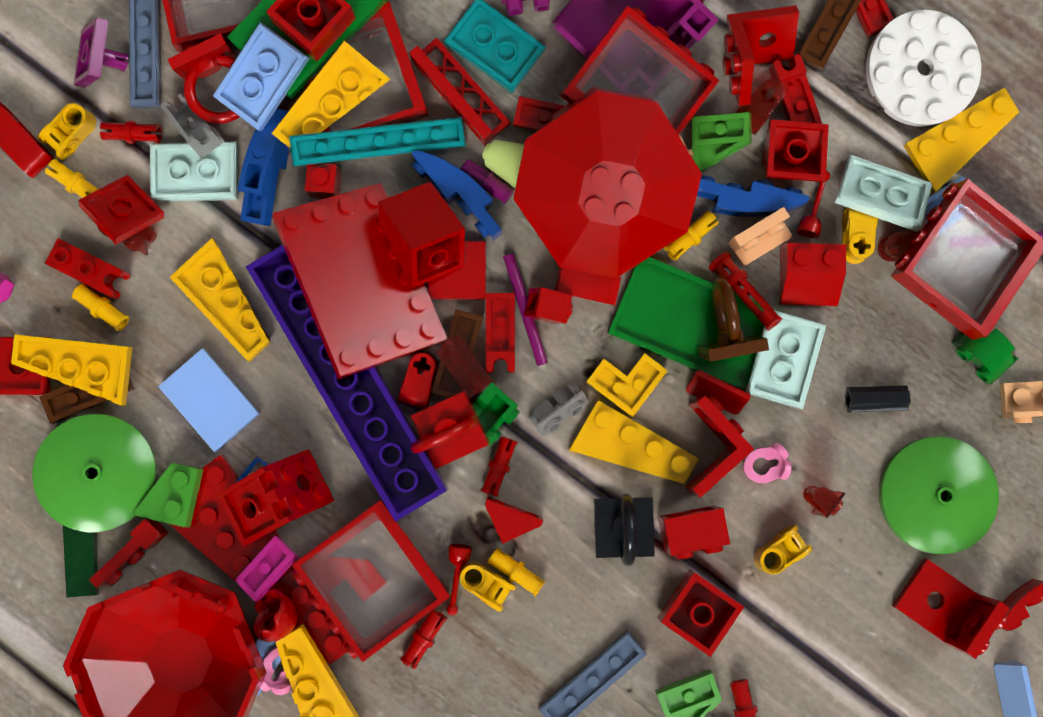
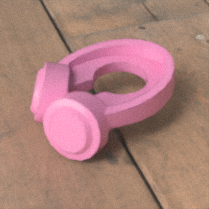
(780, 471)
(279, 685)

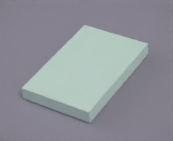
(183, 175)
(883, 193)
(788, 365)

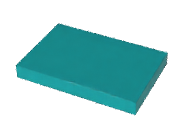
(495, 45)

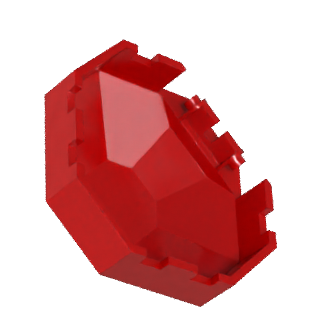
(607, 182)
(166, 653)

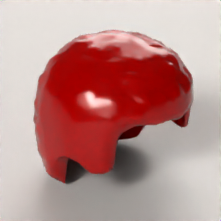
(275, 617)

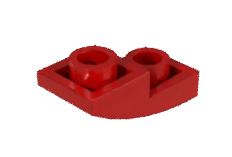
(588, 285)
(1027, 594)

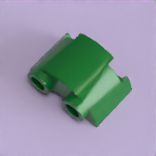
(989, 354)
(493, 410)

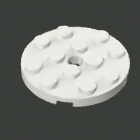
(947, 51)

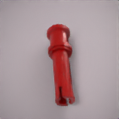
(739, 277)

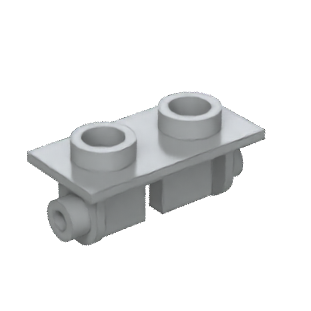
(570, 403)

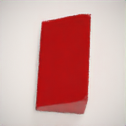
(728, 396)

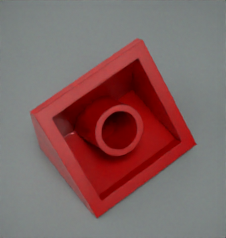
(796, 150)
(510, 520)

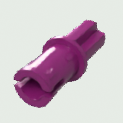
(488, 181)

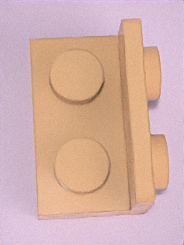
(761, 237)
(1022, 401)

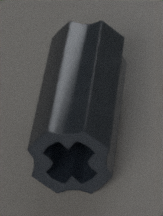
(877, 398)

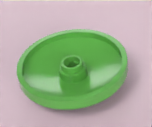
(123, 466)
(913, 489)

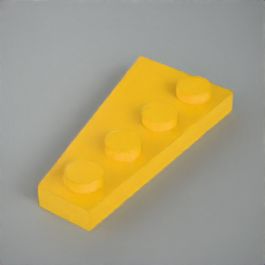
(334, 92)
(955, 141)
(218, 295)
(85, 365)
(624, 442)
(311, 679)

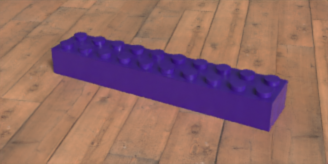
(357, 402)

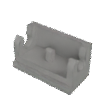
(197, 132)

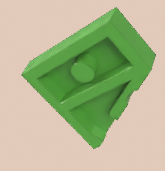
(719, 137)
(173, 496)
(690, 696)

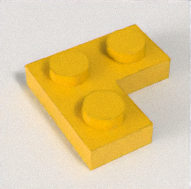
(631, 390)

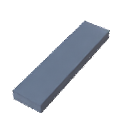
(145, 53)
(594, 678)

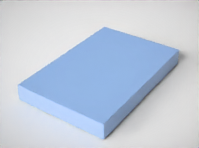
(261, 76)
(209, 400)

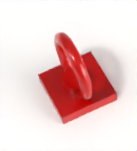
(202, 62)
(449, 430)

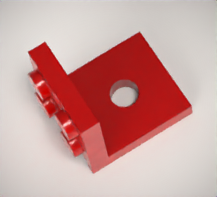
(746, 48)
(729, 434)
(275, 496)
(963, 616)

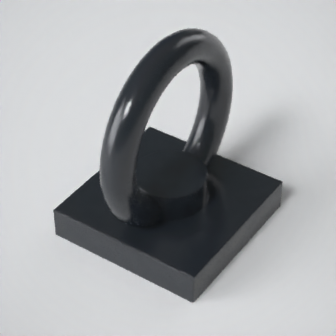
(624, 528)

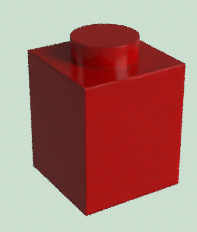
(323, 180)
(548, 305)

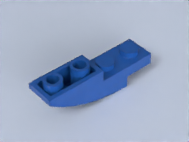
(261, 171)
(454, 184)
(758, 201)

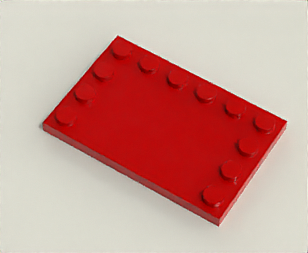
(356, 282)

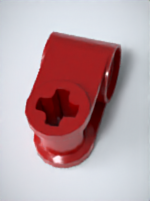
(417, 387)

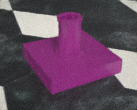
(93, 54)

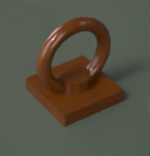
(730, 336)

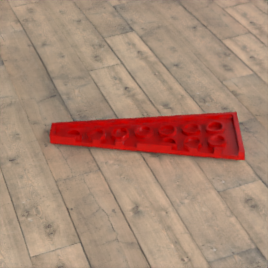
(217, 540)

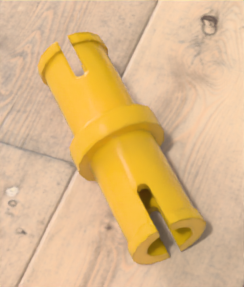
(72, 181)
(693, 236)
(100, 307)
(516, 571)

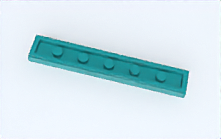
(376, 141)

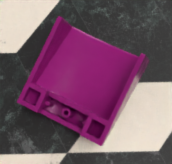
(586, 21)

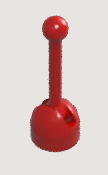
(810, 225)
(459, 556)

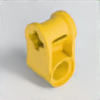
(64, 134)
(860, 230)
(786, 547)
(488, 585)

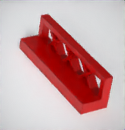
(451, 94)

